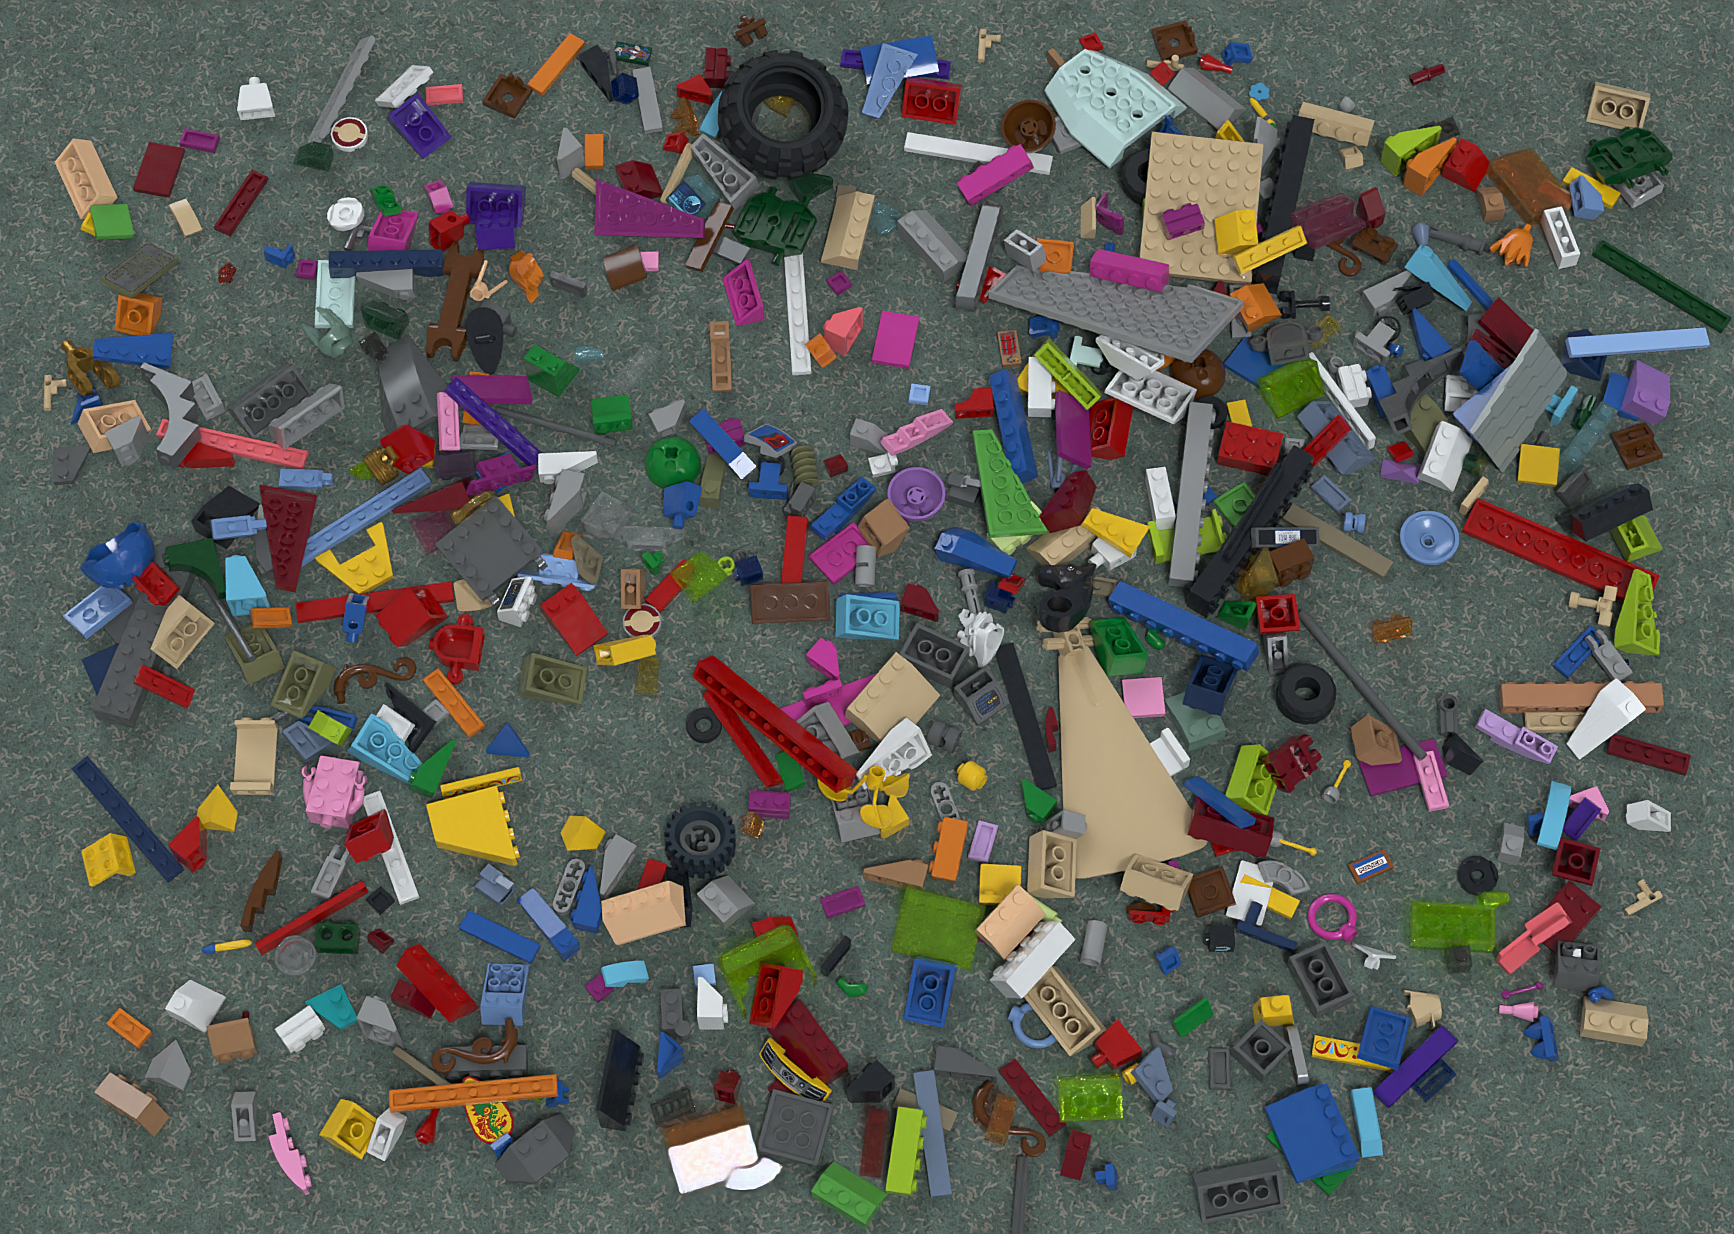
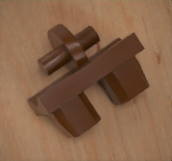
(743, 34)

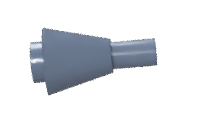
(1421, 233)

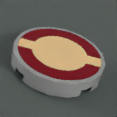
(642, 621)

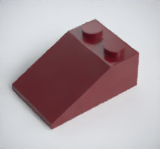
(1579, 908)

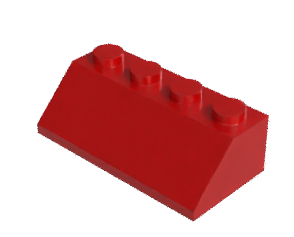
(436, 983)

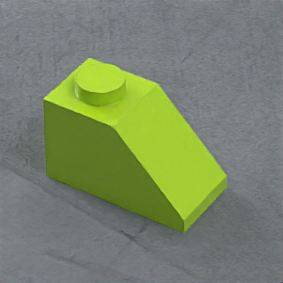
(330, 728)

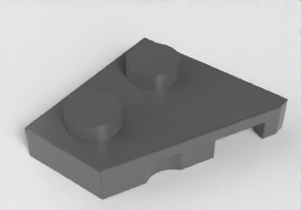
(68, 462)

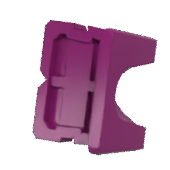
(1110, 220)

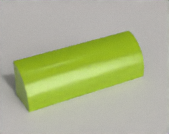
(1068, 374)

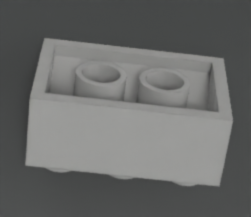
(827, 727)
(378, 1023)

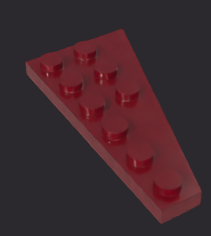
(287, 530)

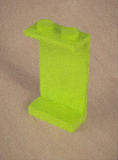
(1162, 540)

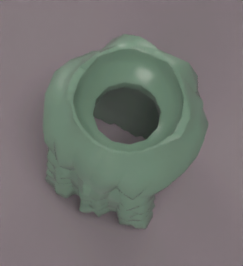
(338, 331)

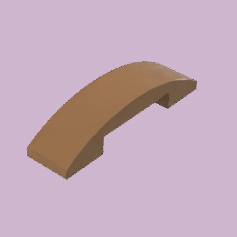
(720, 356)

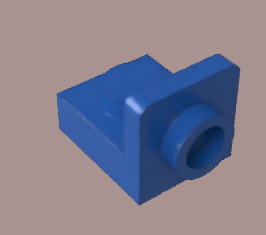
(1237, 53)
(279, 257)
(1043, 326)

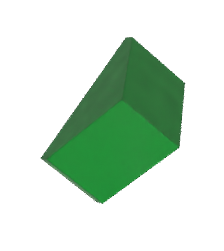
(1237, 613)

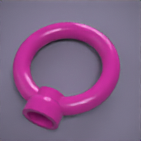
(1347, 931)

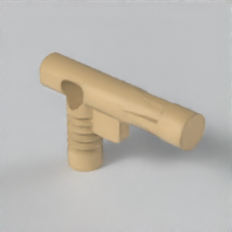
(985, 43)
(1173, 64)
(51, 389)
(1643, 898)

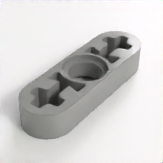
(946, 795)
(565, 879)
(1297, 1055)

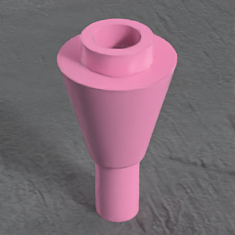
(1525, 1011)

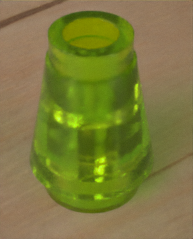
(1493, 899)

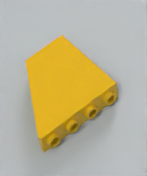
(474, 826)

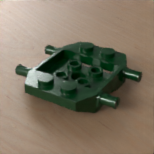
(1644, 156)
(756, 232)

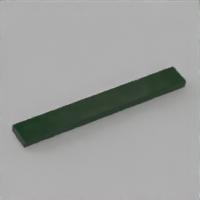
(1661, 286)

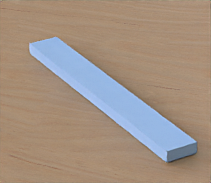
(1637, 342)

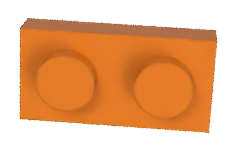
(129, 1028)

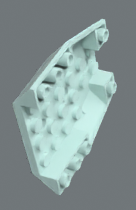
(1103, 121)

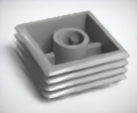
(1644, 189)

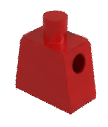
(446, 229)
(1115, 1047)

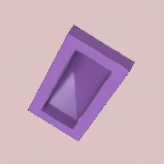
(1400, 471)

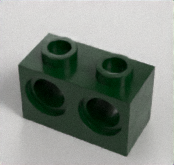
(336, 944)

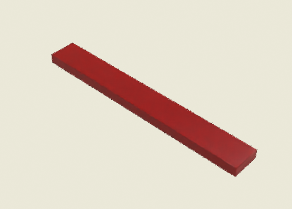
(335, 607)

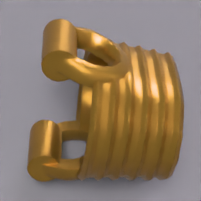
(378, 465)

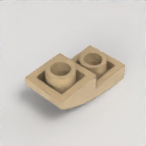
(185, 218)

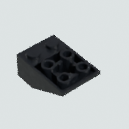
(224, 505)

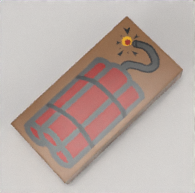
(1009, 348)

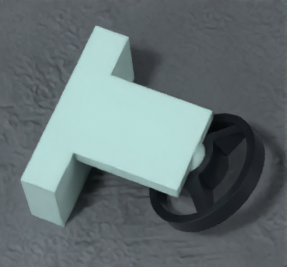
(1089, 356)

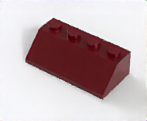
(1215, 828)
(808, 1045)

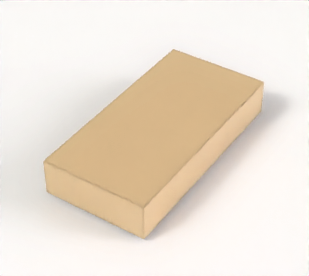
(1470, 500)

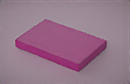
(895, 339)
(838, 555)

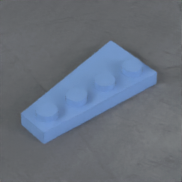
(887, 76)

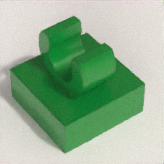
(652, 561)

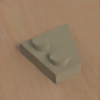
(587, 559)

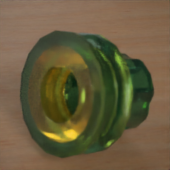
(1475, 464)

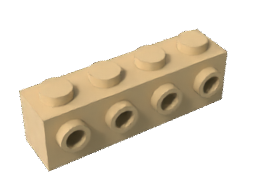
(1338, 124)

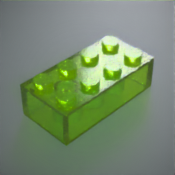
(1449, 925)

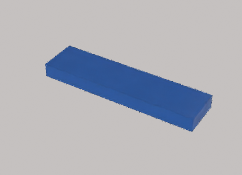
(1219, 802)
(499, 937)

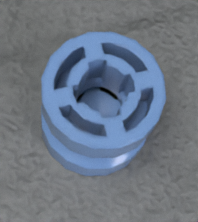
(1359, 522)

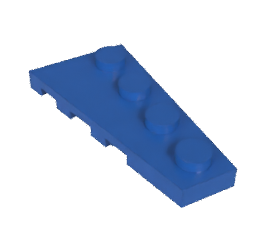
(136, 350)

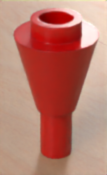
(1212, 64)
(426, 1131)

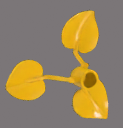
(874, 815)

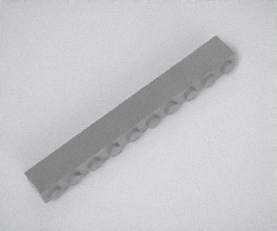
(1190, 495)

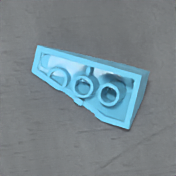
(384, 750)

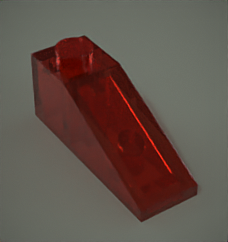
(874, 1142)

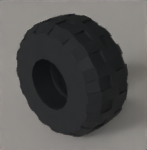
(1131, 171)
(1302, 710)

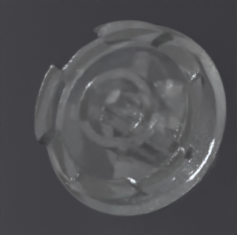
(295, 955)

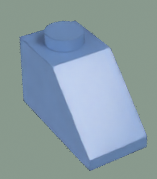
(1585, 199)

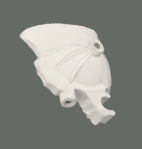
(980, 635)

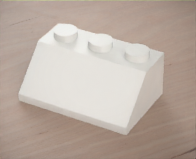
(1445, 456)

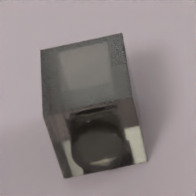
(1459, 959)

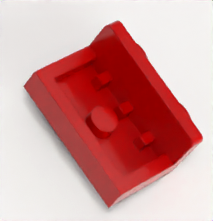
(156, 585)

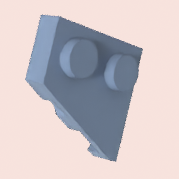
(306, 741)
(1153, 1075)

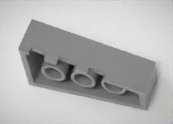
(727, 174)

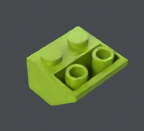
(1636, 539)

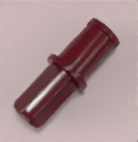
(1426, 74)

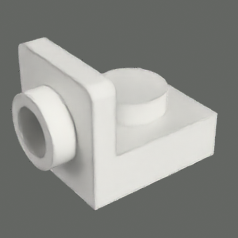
(882, 464)

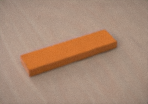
(556, 64)
(454, 703)

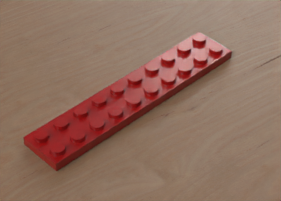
(1550, 549)

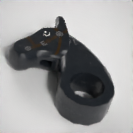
(1071, 596)

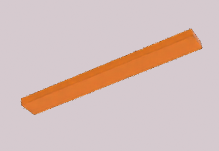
(473, 1093)

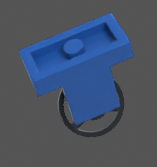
(769, 481)

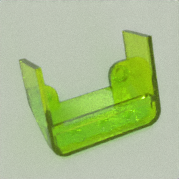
(770, 948)

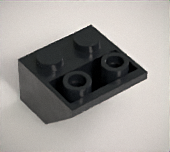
(871, 1085)

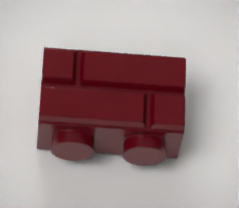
(716, 67)

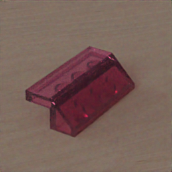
(1328, 220)

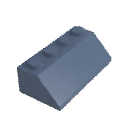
(1350, 452)

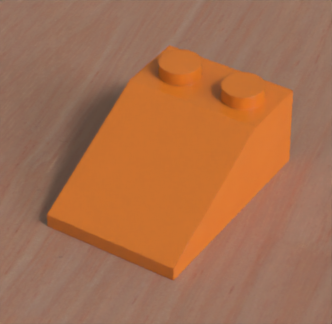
(1427, 166)

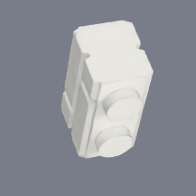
(1353, 386)
(300, 1029)

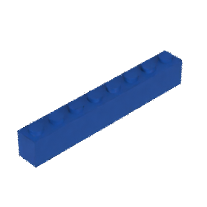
(1183, 626)

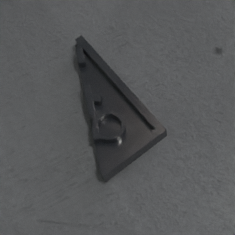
(413, 713)

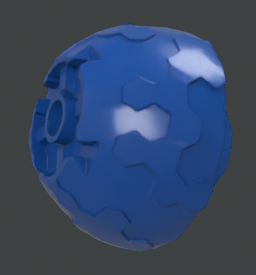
(120, 558)

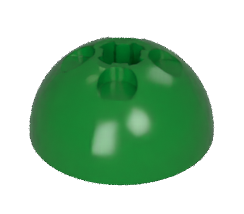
(672, 462)

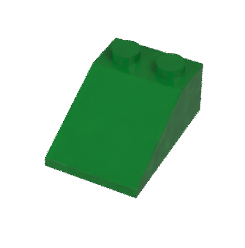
(1118, 647)

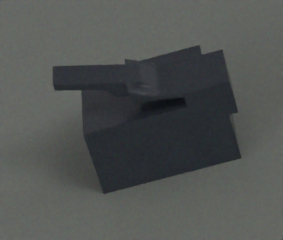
(1418, 299)

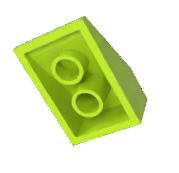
(1407, 145)

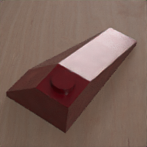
(447, 498)

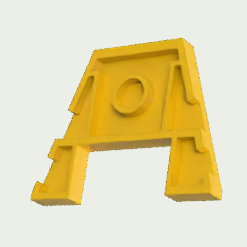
(366, 569)

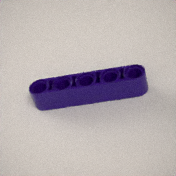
(1415, 1066)

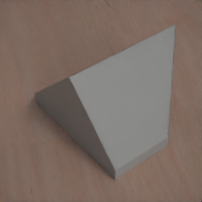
(170, 1068)

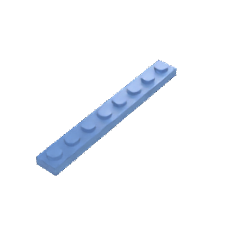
(365, 514)

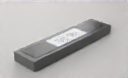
(1283, 536)

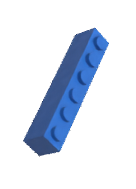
(1013, 424)

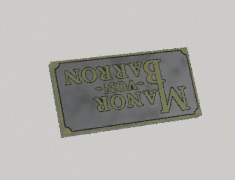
(139, 270)

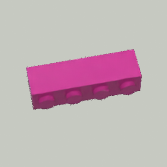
(995, 174)
(1129, 270)

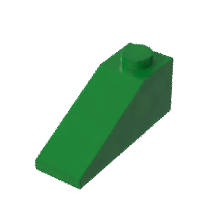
(428, 775)

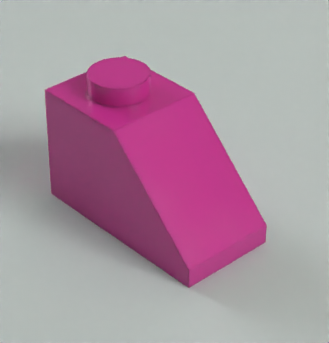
(438, 197)
(824, 659)

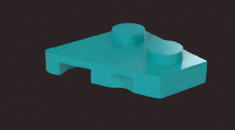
(334, 1007)

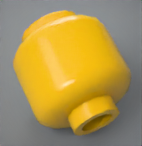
(971, 775)

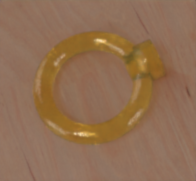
(460, 515)

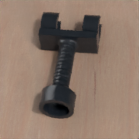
(1287, 296)

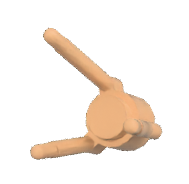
(480, 289)

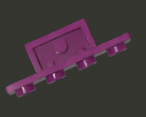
(499, 473)

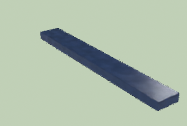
(127, 819)

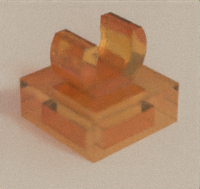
(752, 825)

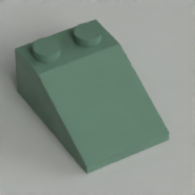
(1194, 725)

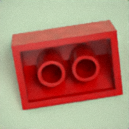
(931, 100)
(1109, 428)

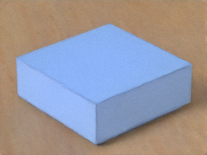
(919, 394)
(705, 971)

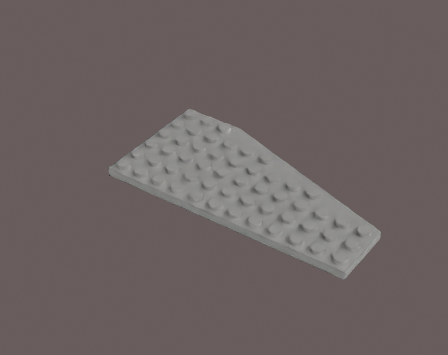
(1168, 322)

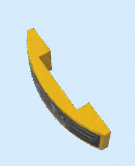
(792, 1075)

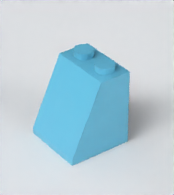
(243, 587)

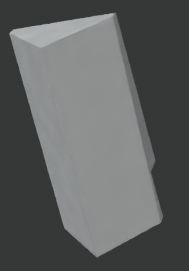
(1204, 98)

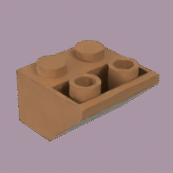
(884, 528)

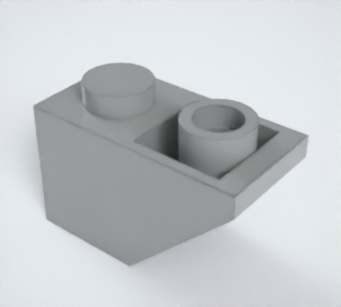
(667, 420)

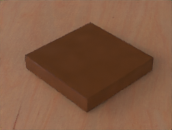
(1211, 892)

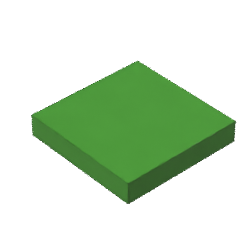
(111, 221)
(1235, 503)

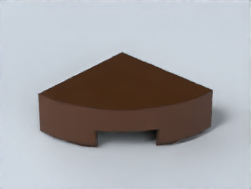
(1140, 906)

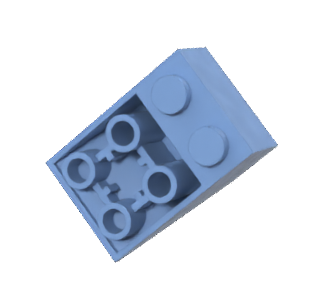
(504, 994)

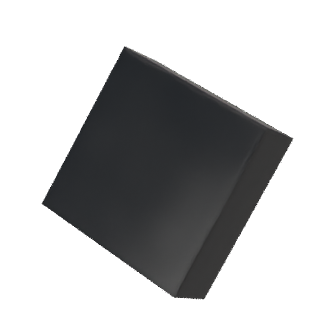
(380, 900)

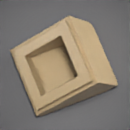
(1351, 157)

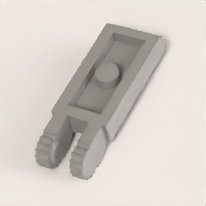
(1608, 657)
(330, 874)

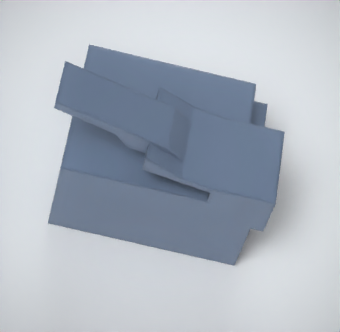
(494, 885)

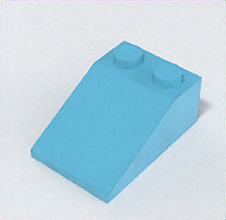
(867, 618)

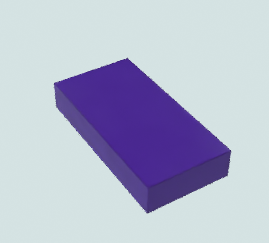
(1581, 818)

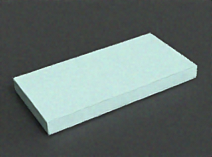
(334, 294)

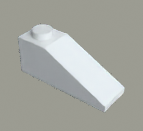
(552, 463)

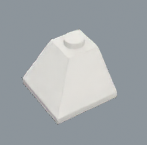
(195, 1005)

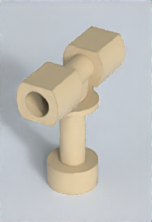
(1603, 605)

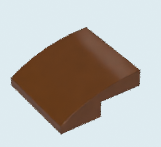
(624, 267)
(1636, 446)

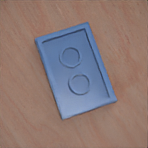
(97, 610)

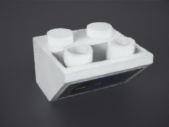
(517, 601)

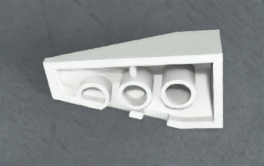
(1609, 713)
(899, 750)

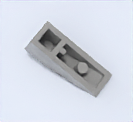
(390, 282)
(1381, 296)
(617, 858)

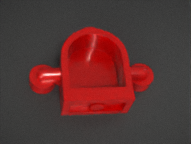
(459, 647)

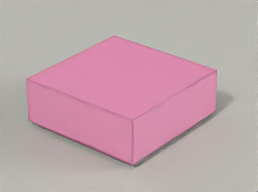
(650, 260)

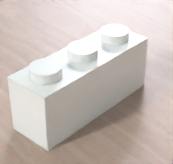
(1560, 237)
(1040, 389)
(1160, 498)

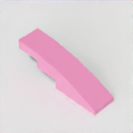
(916, 432)

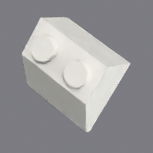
(710, 1007)

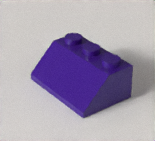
(495, 198)

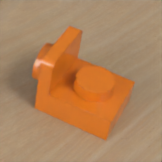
(820, 350)

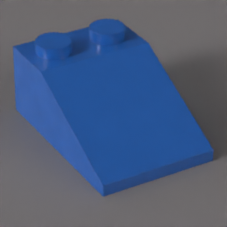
(930, 991)

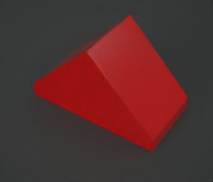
(695, 90)

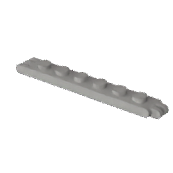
(341, 90)

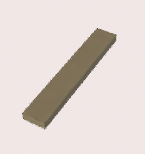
(1340, 542)

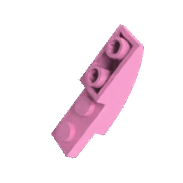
(290, 1161)

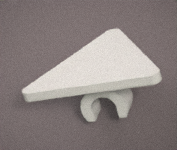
(1372, 960)

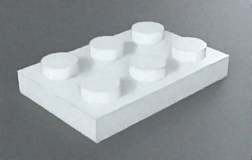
(404, 86)

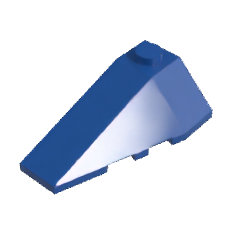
(974, 552)

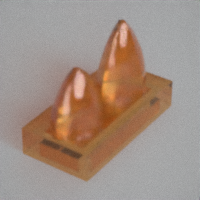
(689, 123)
(1396, 628)

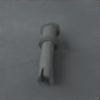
(1466, 242)

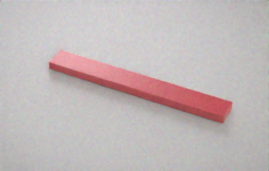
(247, 447)

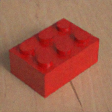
(1249, 448)

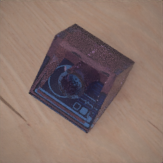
(455, 463)

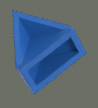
(85, 402)
(669, 1055)

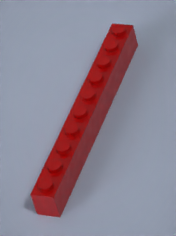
(774, 724)

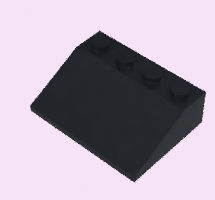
(1607, 511)
(619, 1082)

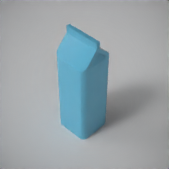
(1366, 1122)

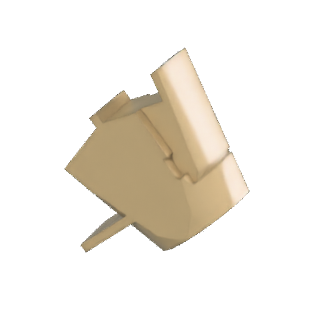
(1423, 1007)

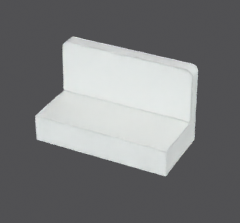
(1170, 752)

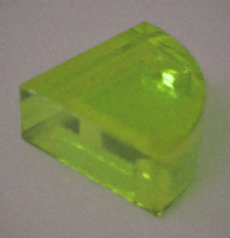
(361, 471)

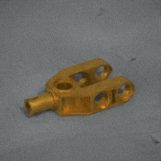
(80, 361)

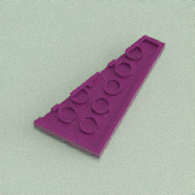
(633, 215)

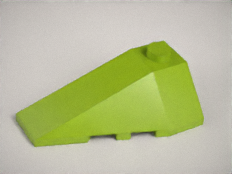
(1636, 624)

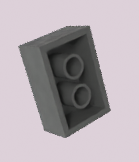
(935, 655)
(1320, 979)

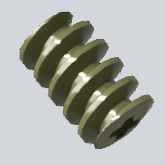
(803, 466)

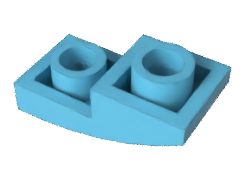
(626, 972)

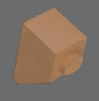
(1491, 204)
(632, 587)

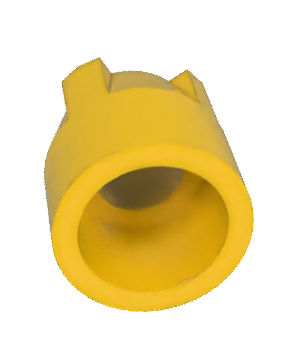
(1128, 1076)

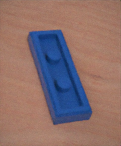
(1575, 654)

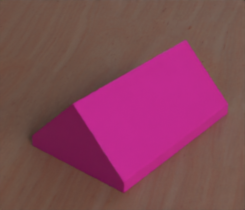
(744, 294)

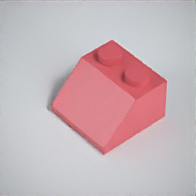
(843, 329)

